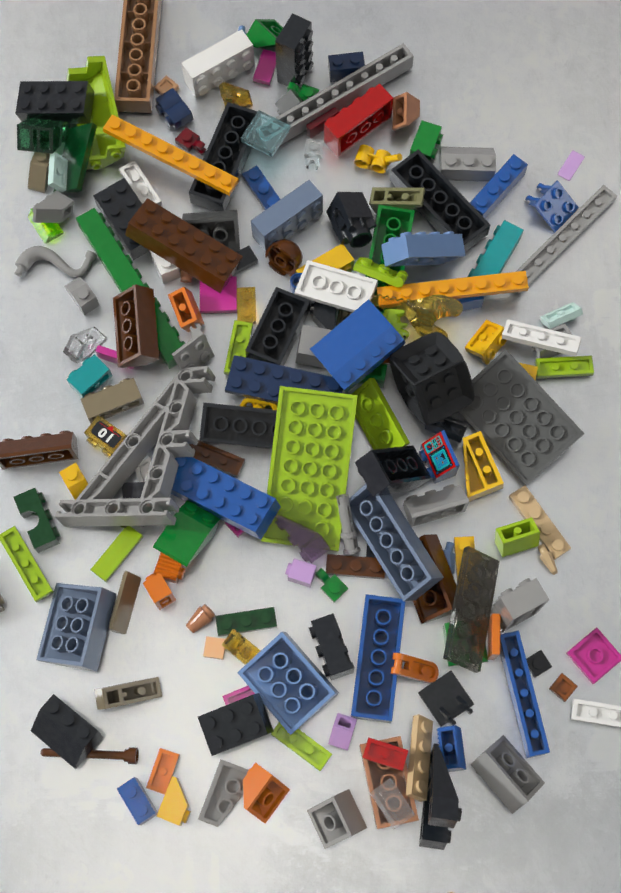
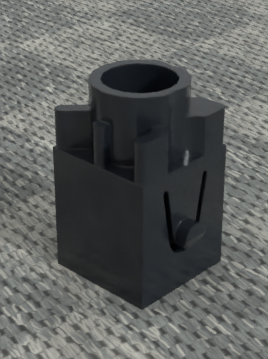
(351, 219)

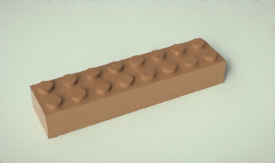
(137, 55)

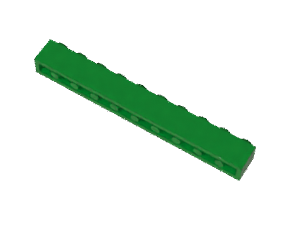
(124, 276)

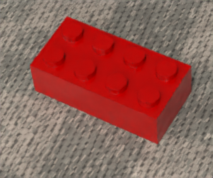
(358, 119)

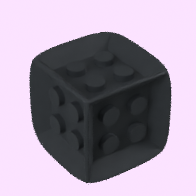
(432, 378)

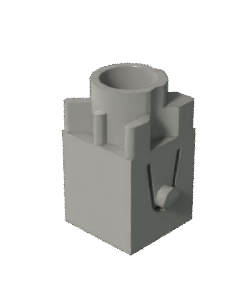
(308, 338)

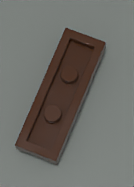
(218, 458)
(354, 566)

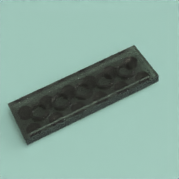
(471, 610)

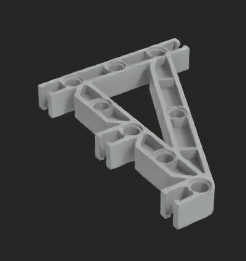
(167, 427)

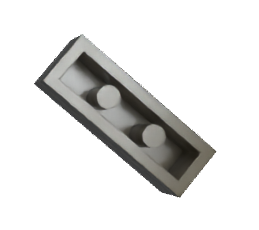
(112, 400)

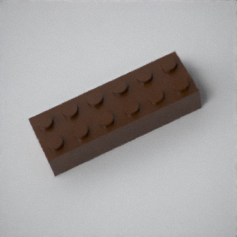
(183, 245)

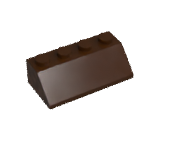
(135, 327)
(38, 450)
(439, 599)

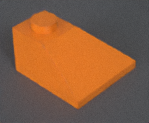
(262, 792)

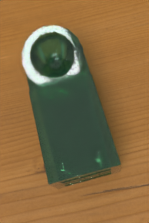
(41, 135)

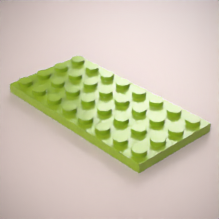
(311, 460)

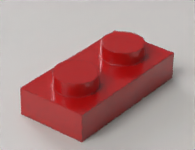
(385, 754)

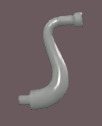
(37, 253)

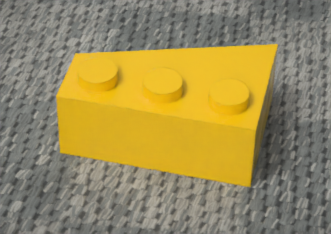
(480, 469)

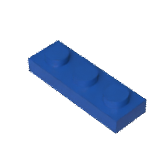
(260, 187)

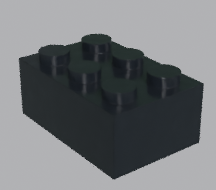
(235, 724)

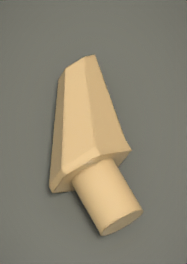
(547, 558)

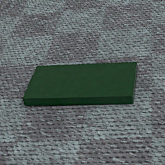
(77, 152)

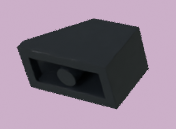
(323, 315)

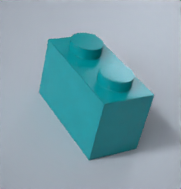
(89, 376)

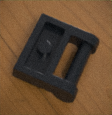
(453, 428)

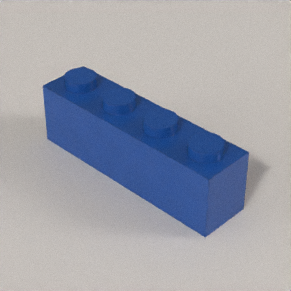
(499, 186)

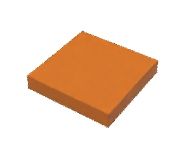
(493, 649)

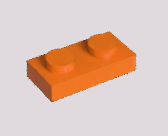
(162, 771)

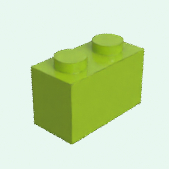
(517, 537)

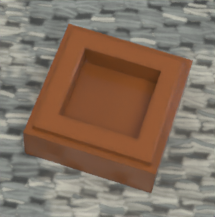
(563, 687)

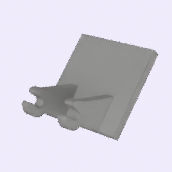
(194, 352)

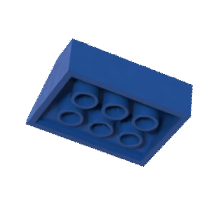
(357, 345)

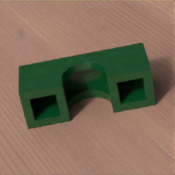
(44, 534)

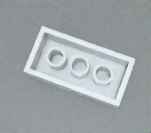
(218, 63)

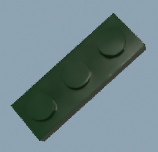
(246, 621)

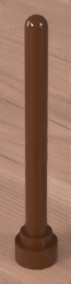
(129, 755)

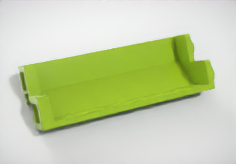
(105, 147)

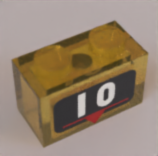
(104, 435)

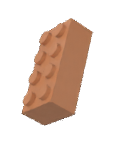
(378, 774)

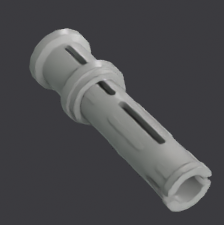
(348, 532)

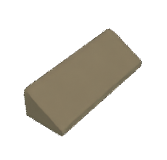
(124, 603)

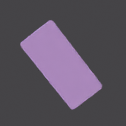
(571, 165)

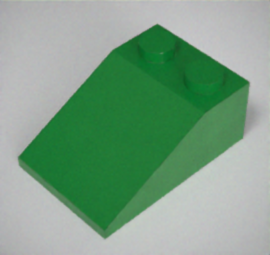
(189, 535)

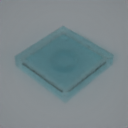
(265, 133)

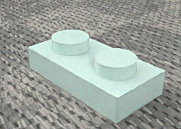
(57, 172)
(561, 315)

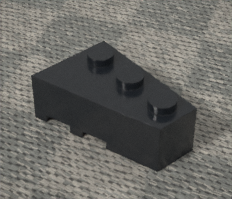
(331, 647)

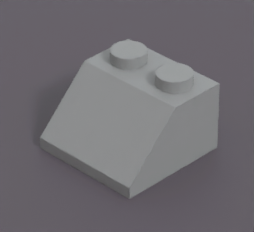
(336, 819)

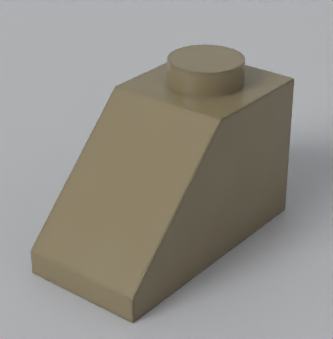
(39, 172)

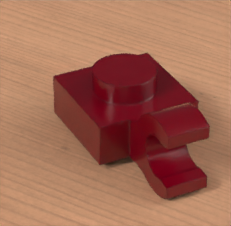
(189, 140)

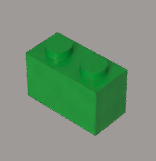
(427, 139)

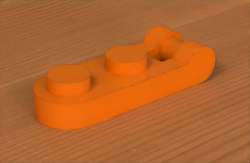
(414, 668)

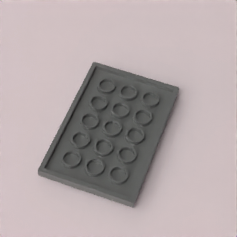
(519, 418)

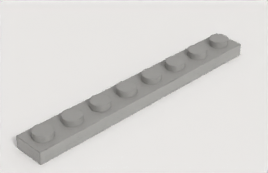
(567, 233)

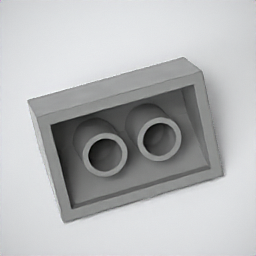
(467, 163)
(435, 505)
(508, 774)

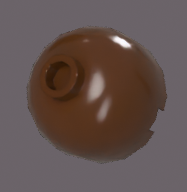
(284, 257)

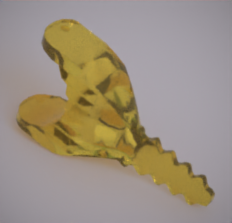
(424, 311)

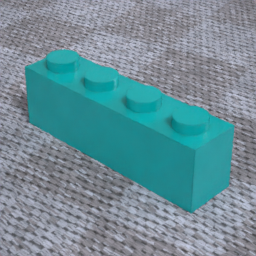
(498, 250)

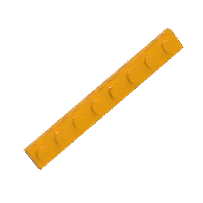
(171, 155)
(460, 287)

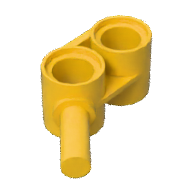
(379, 162)

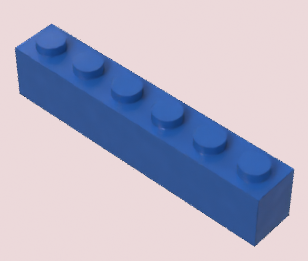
(523, 695)

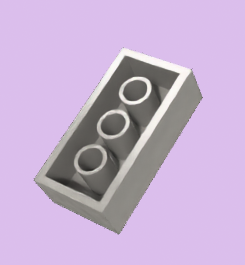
(519, 603)

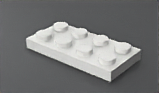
(335, 286)

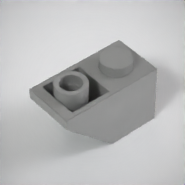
(53, 209)

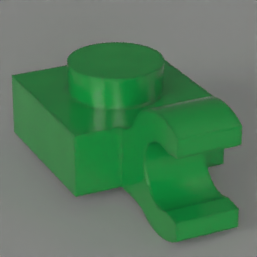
(304, 92)
(333, 586)

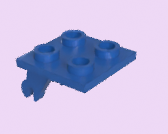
(555, 204)

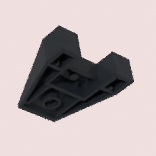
(441, 806)

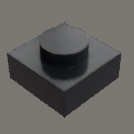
(538, 663)

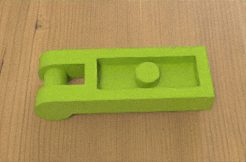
(380, 272)

